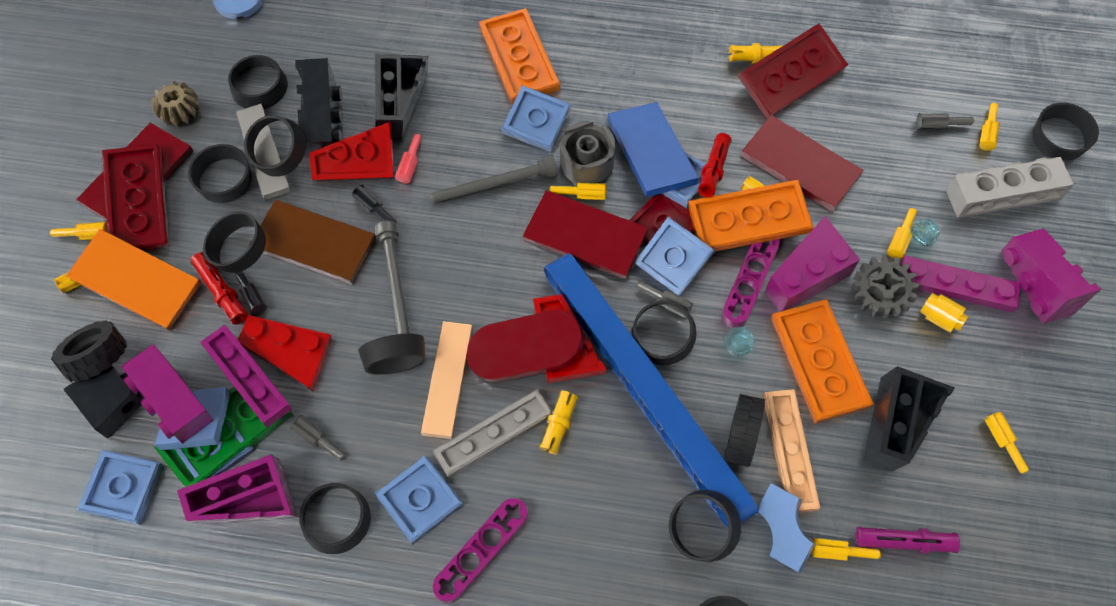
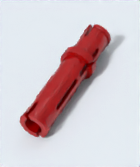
(715, 164)
(224, 295)

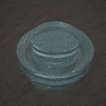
(925, 232)
(739, 341)

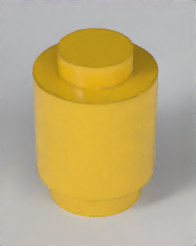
(944, 312)

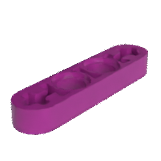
(751, 278)
(477, 547)

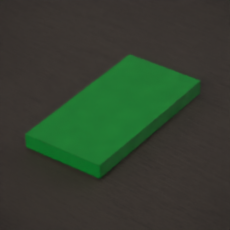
(242, 419)

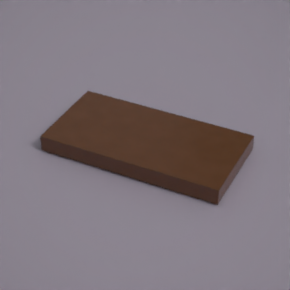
(315, 241)

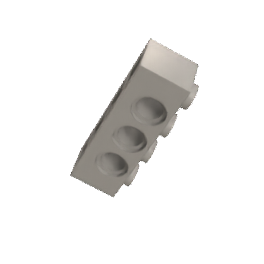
(1009, 186)

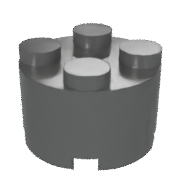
(587, 153)

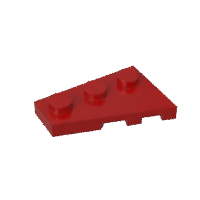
(356, 157)
(287, 347)
(586, 362)

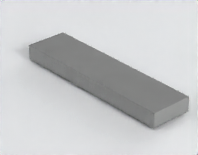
(265, 153)
(492, 433)

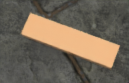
(447, 381)
(791, 448)

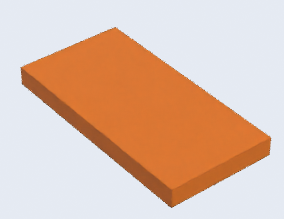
(519, 53)
(751, 216)
(134, 279)
(821, 361)

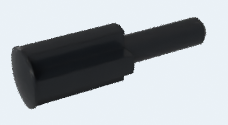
(370, 202)
(250, 295)

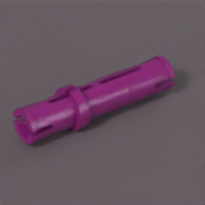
(944, 541)

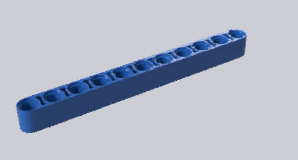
(648, 387)

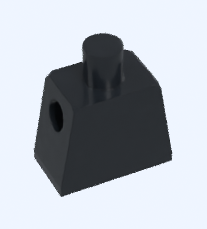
(104, 400)

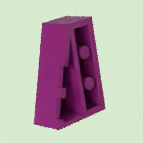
(812, 267)
(1046, 276)
(166, 395)
(241, 494)

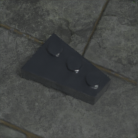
(398, 89)
(319, 103)
(902, 416)

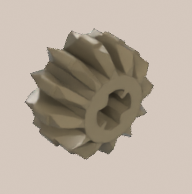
(175, 104)

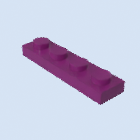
(964, 284)
(246, 376)

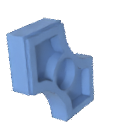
(789, 541)

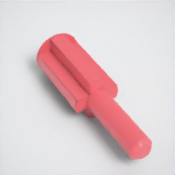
(408, 162)

